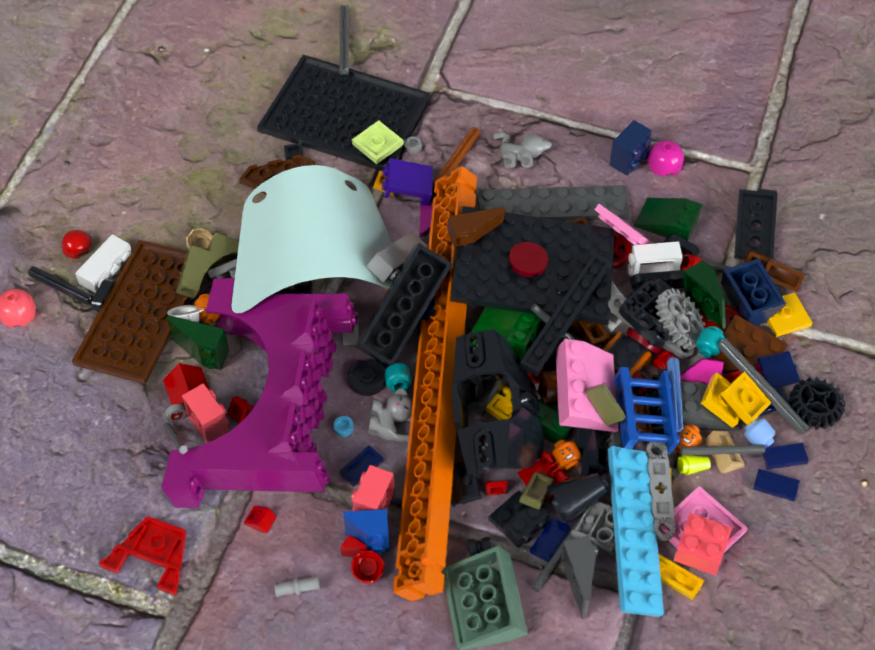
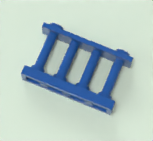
(626, 400)

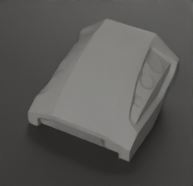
(599, 525)

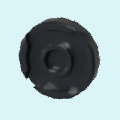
(367, 377)

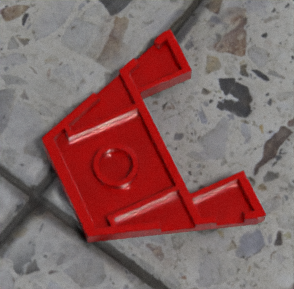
(155, 543)

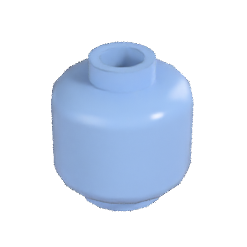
(759, 432)

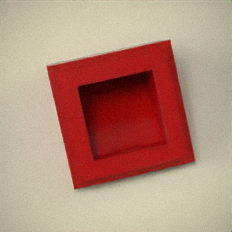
(496, 487)
(260, 519)
(352, 547)

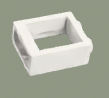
(654, 253)

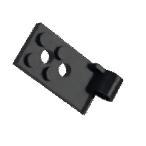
(760, 208)

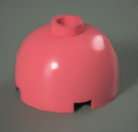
(16, 308)

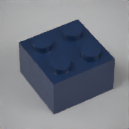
(630, 147)

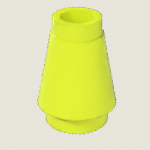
(691, 464)

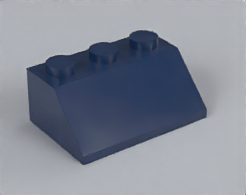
(752, 291)

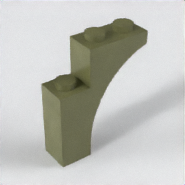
(200, 261)

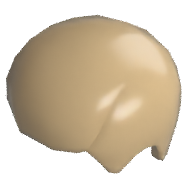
(199, 237)

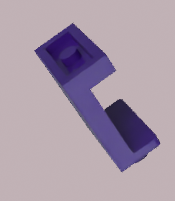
(408, 179)

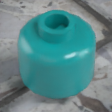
(708, 341)
(398, 377)

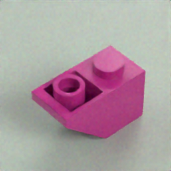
(702, 370)

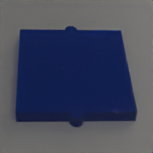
(779, 369)

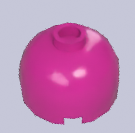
(665, 158)

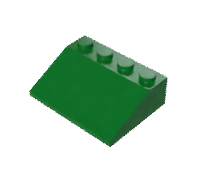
(514, 326)

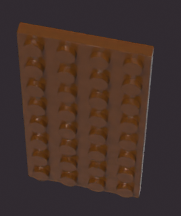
(133, 319)

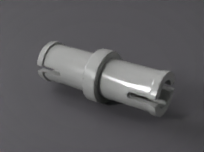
(297, 586)

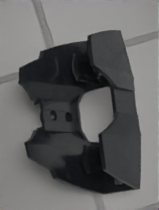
(507, 442)

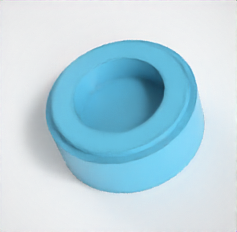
(343, 426)

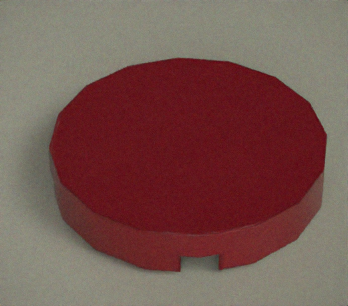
(528, 259)
(639, 338)

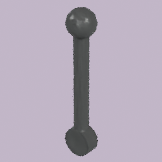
(674, 472)

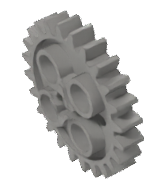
(679, 317)

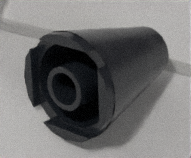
(577, 494)

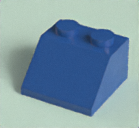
(369, 528)

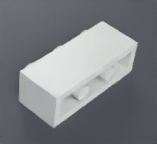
(104, 263)

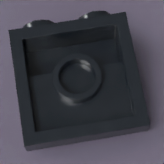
(519, 520)

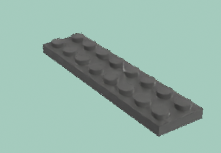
(558, 202)

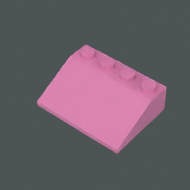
(579, 368)

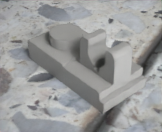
(218, 273)

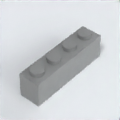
(390, 259)

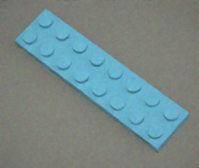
(634, 533)

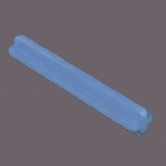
(674, 374)

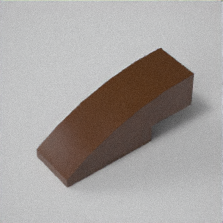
(778, 271)

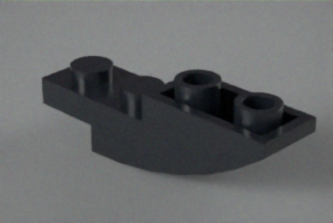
(594, 455)

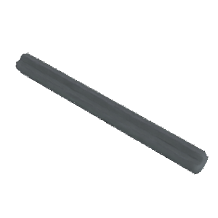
(344, 40)
(777, 401)

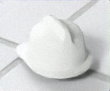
(186, 312)

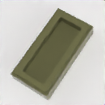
(605, 404)
(536, 490)

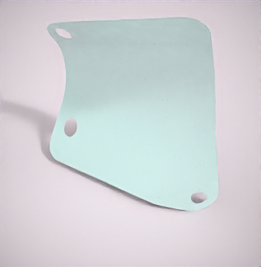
(306, 232)

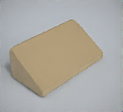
(724, 462)

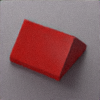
(182, 380)

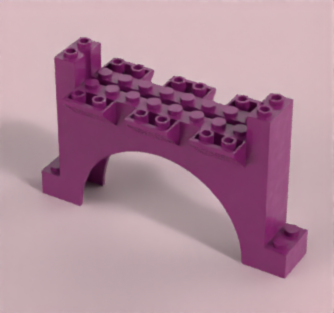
(274, 442)

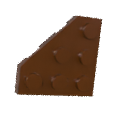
(256, 175)
(750, 342)

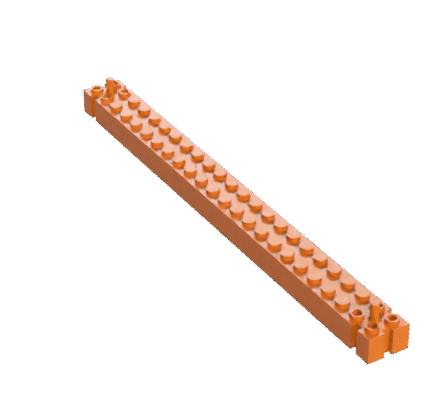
(432, 431)

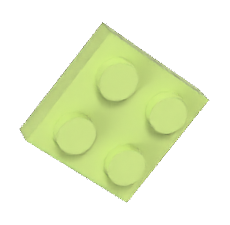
(377, 142)

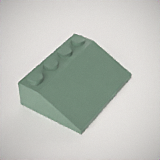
(484, 600)

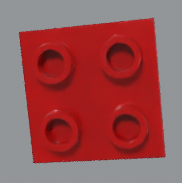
(546, 467)

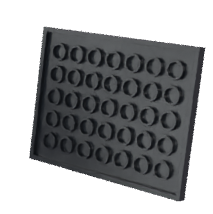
(331, 109)
(486, 276)

